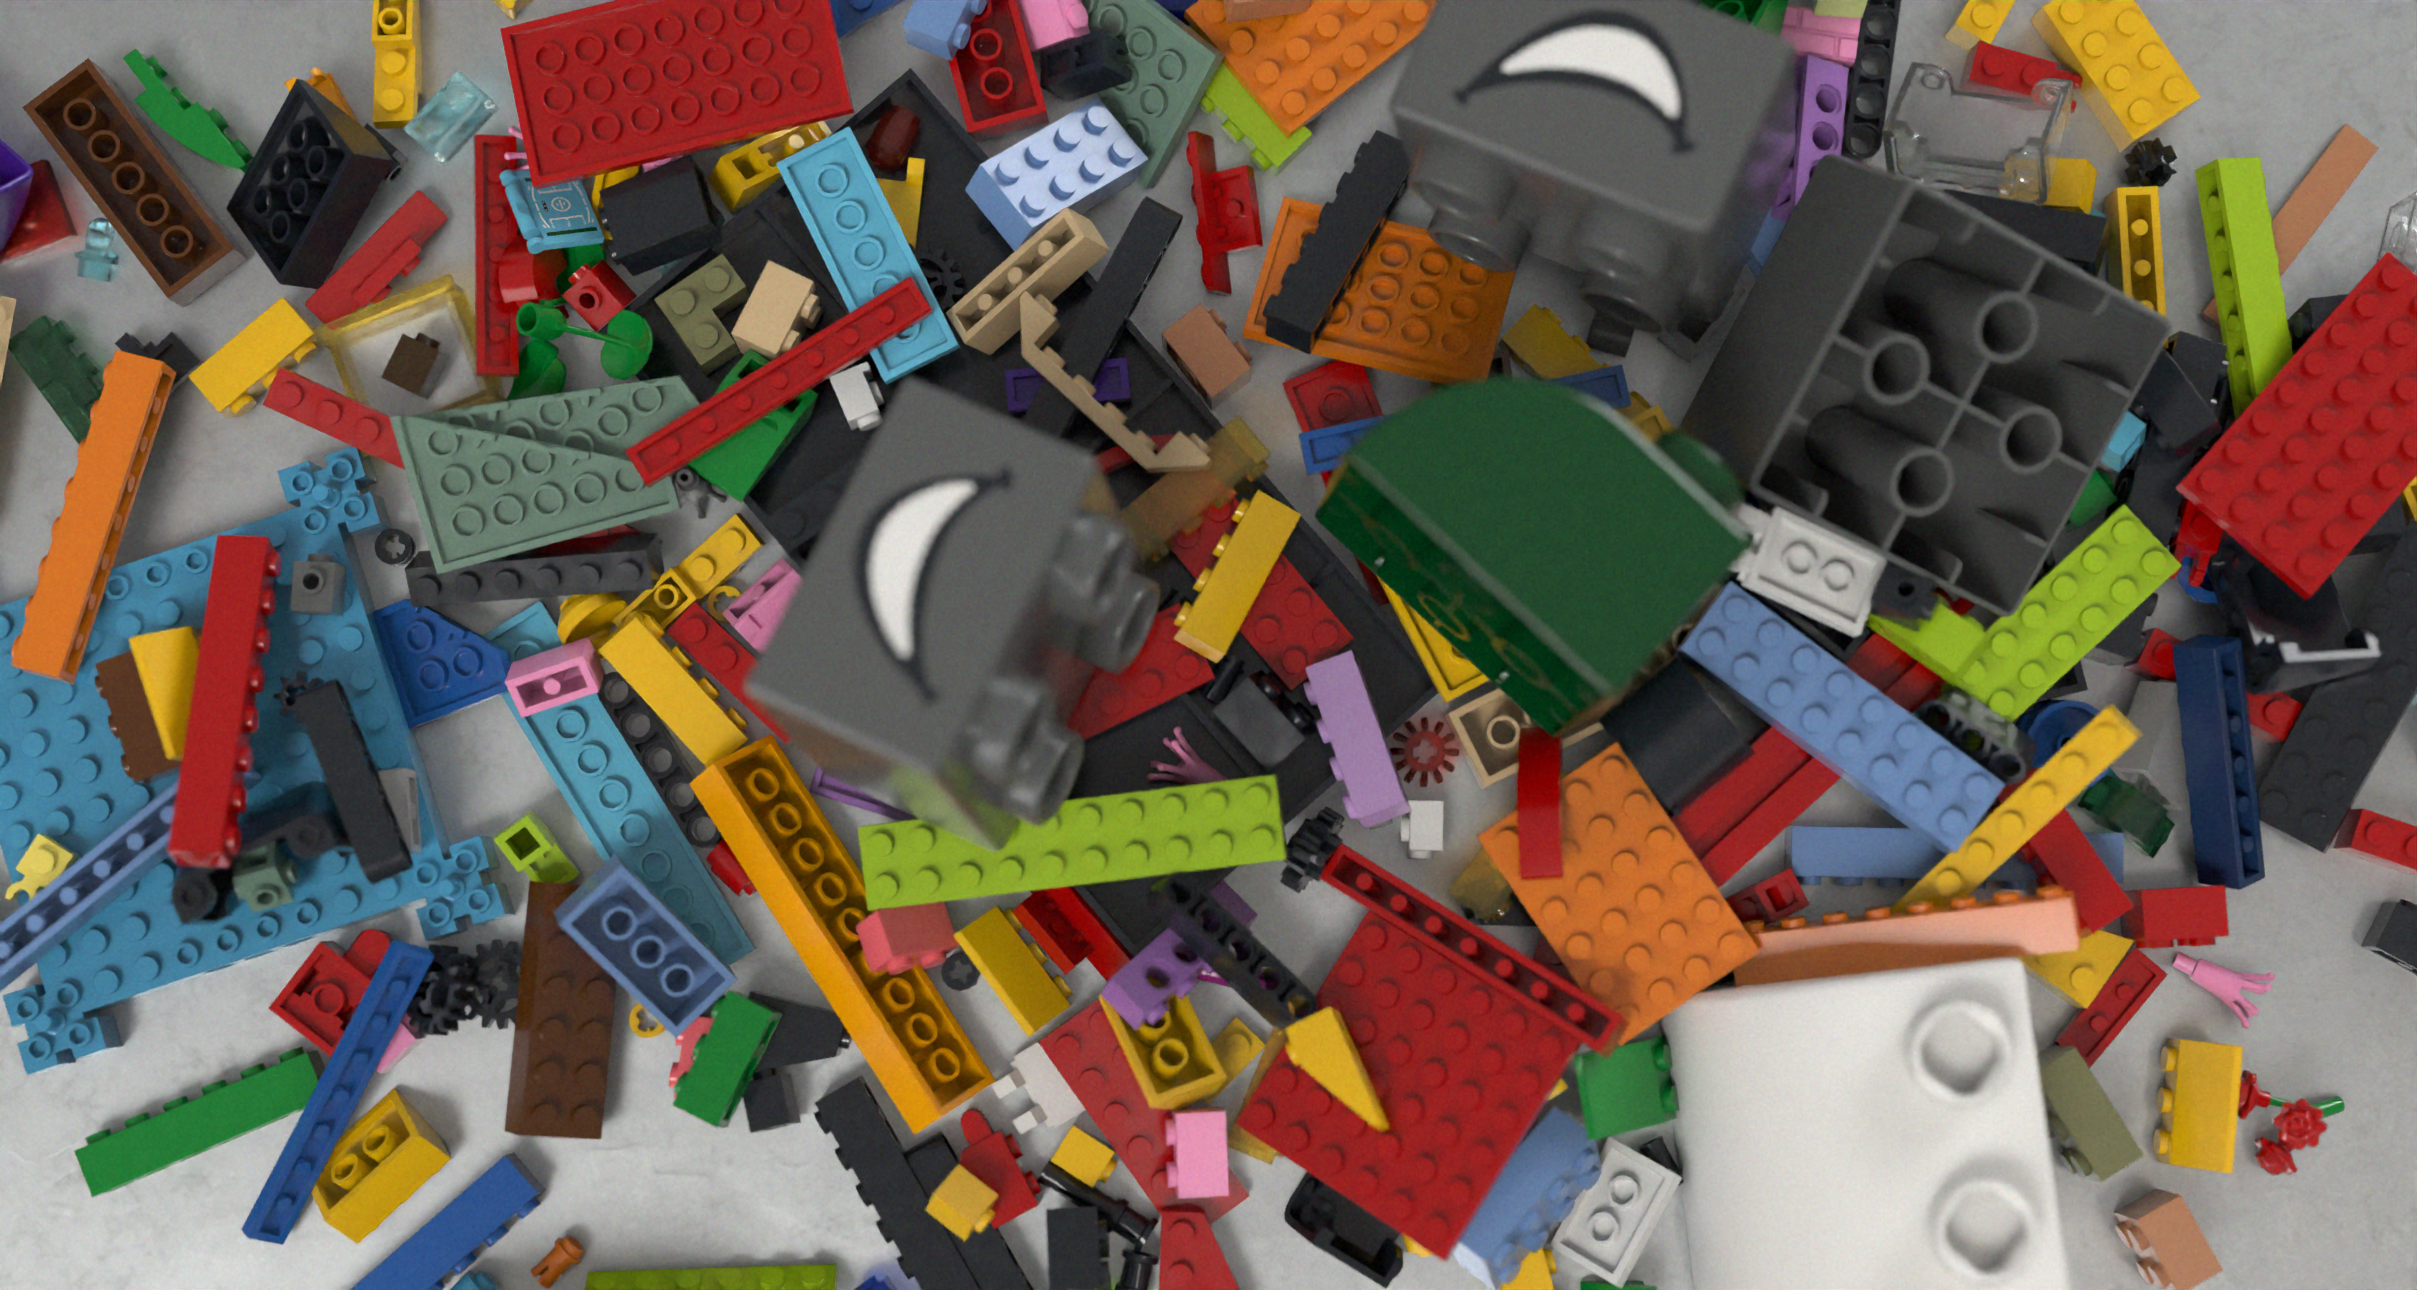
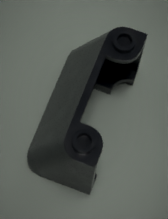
(2283, 635)
(301, 817)
(1344, 1230)

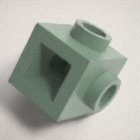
(265, 877)

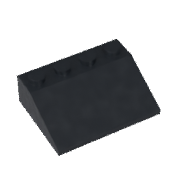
(308, 187)

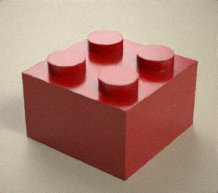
(2182, 913)

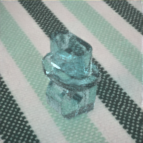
(98, 257)

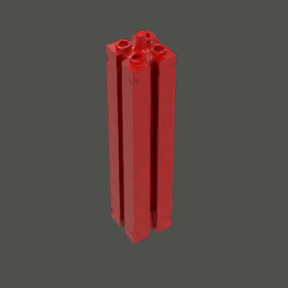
(1783, 779)

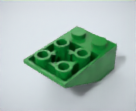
(748, 455)

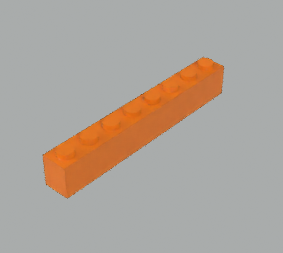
(93, 517)
(1911, 936)

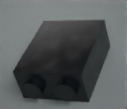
(659, 216)

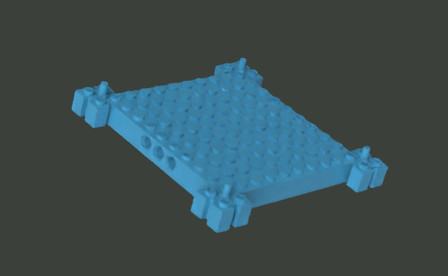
(69, 782)

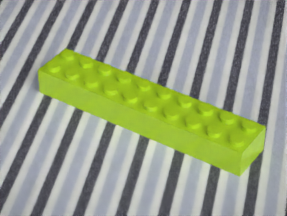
(1081, 845)

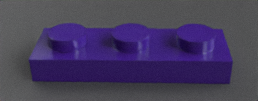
(1111, 385)

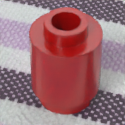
(729, 870)

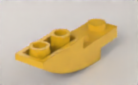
(397, 62)
(697, 575)

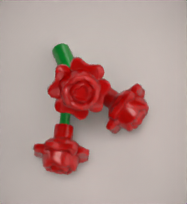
(2297, 1119)

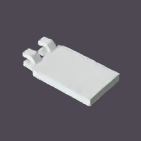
(1808, 568)
(1046, 1087)

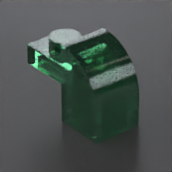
(2129, 812)

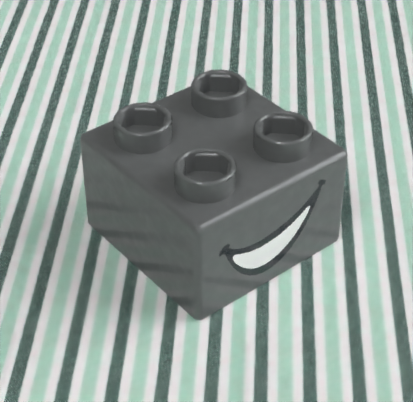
(1602, 141)
(958, 619)

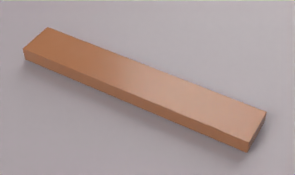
(2312, 200)

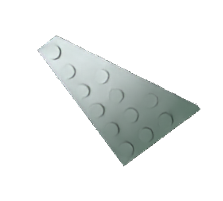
(1168, 75)
(589, 419)
(509, 494)

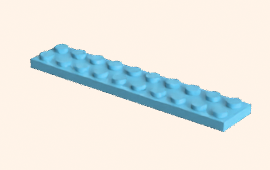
(616, 797)

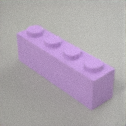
(1357, 740)

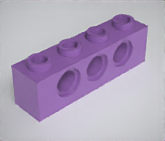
(1819, 126)
(1138, 999)

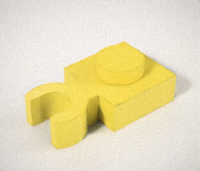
(41, 865)

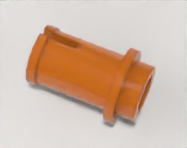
(558, 1260)

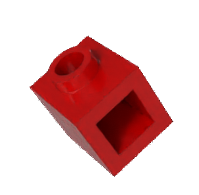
(598, 294)

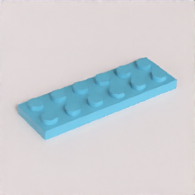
(863, 244)

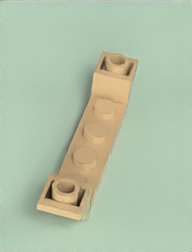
(1036, 328)

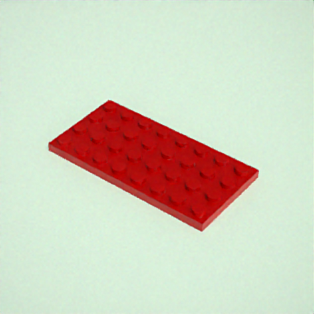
(668, 80)
(2323, 438)

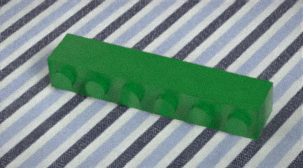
(201, 1124)

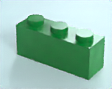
(726, 1058)

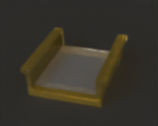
(368, 337)

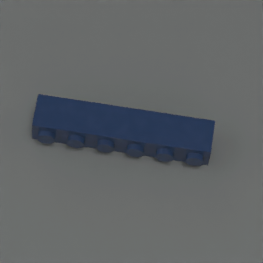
(2219, 761)

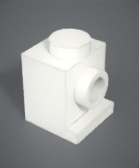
(858, 397)
(1423, 829)

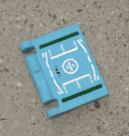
(554, 213)

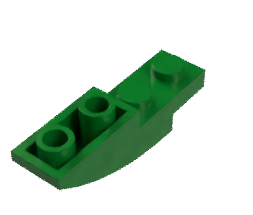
(188, 123)

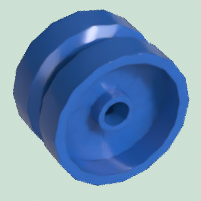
(2054, 725)

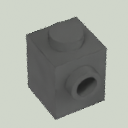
(318, 586)

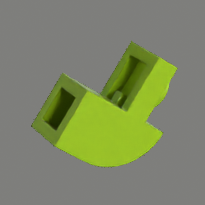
(533, 848)

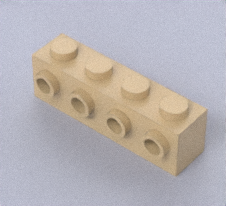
(1040, 266)

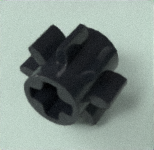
(2150, 163)
(289, 691)

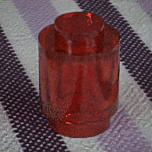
(893, 137)

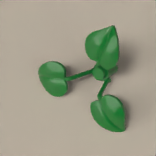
(540, 372)

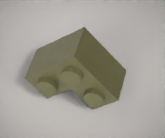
(695, 310)

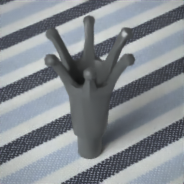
(695, 489)

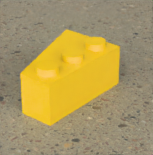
(2078, 973)

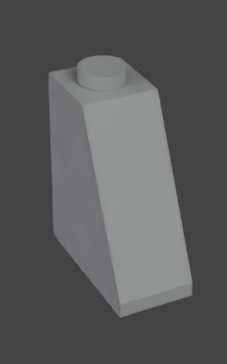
(2157, 758)

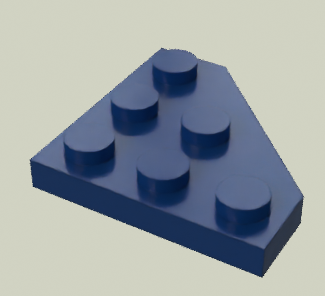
(438, 662)

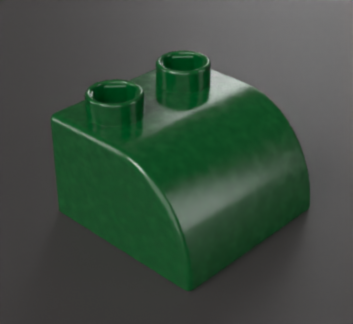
(1538, 534)

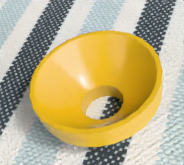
(587, 615)

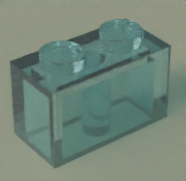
(451, 118)

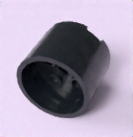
(1676, 736)

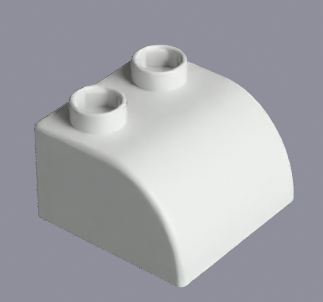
(1866, 1133)

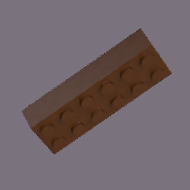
(135, 183)
(559, 1028)

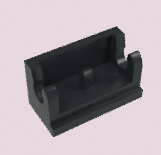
(1083, 66)

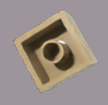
(777, 313)

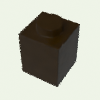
(416, 364)

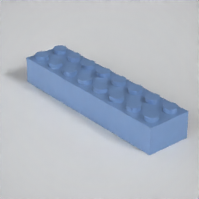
(1839, 718)

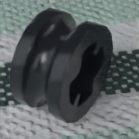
(386, 556)

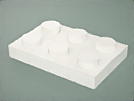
(1617, 1213)

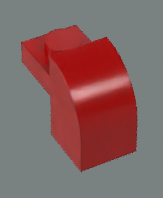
(530, 276)

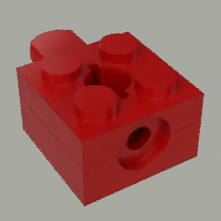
(330, 987)

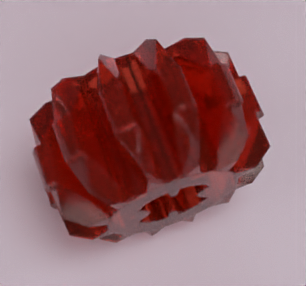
(1432, 762)

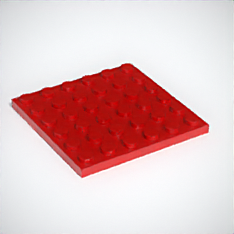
(1451, 1070)

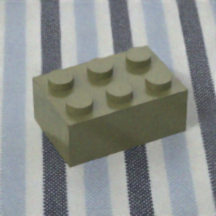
(2082, 1117)

